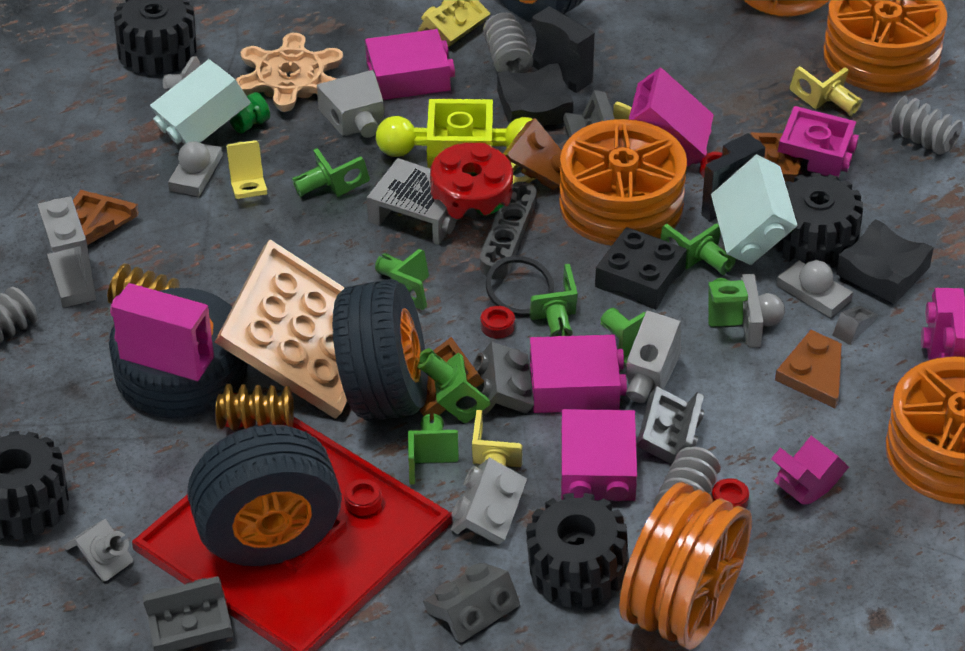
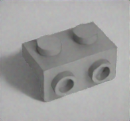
(489, 500)

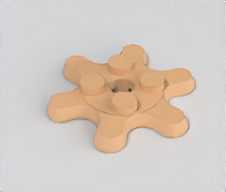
(291, 57)

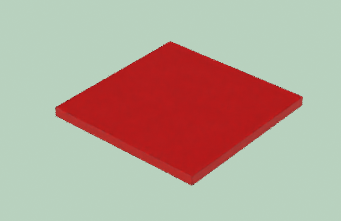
(316, 593)

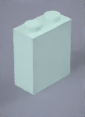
(199, 104)
(753, 210)

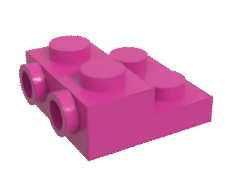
(821, 139)
(945, 324)

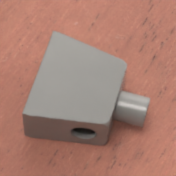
(352, 103)
(653, 355)

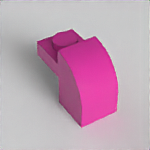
(809, 472)

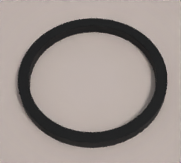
(516, 259)

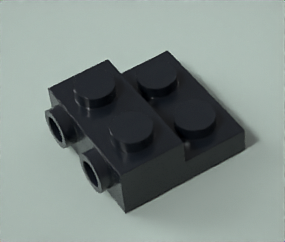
(734, 156)

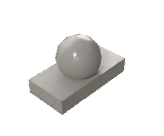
(195, 168)
(815, 287)
(759, 311)

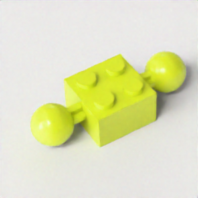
(448, 124)

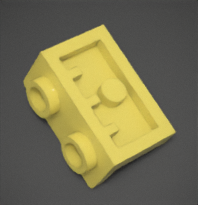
(454, 19)

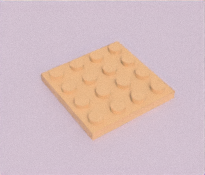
(286, 327)

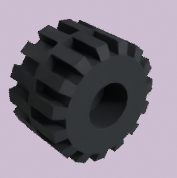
(155, 35)
(826, 219)
(30, 484)
(577, 550)

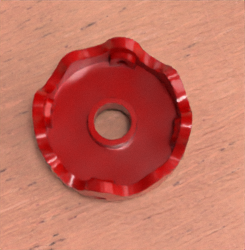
(462, 191)

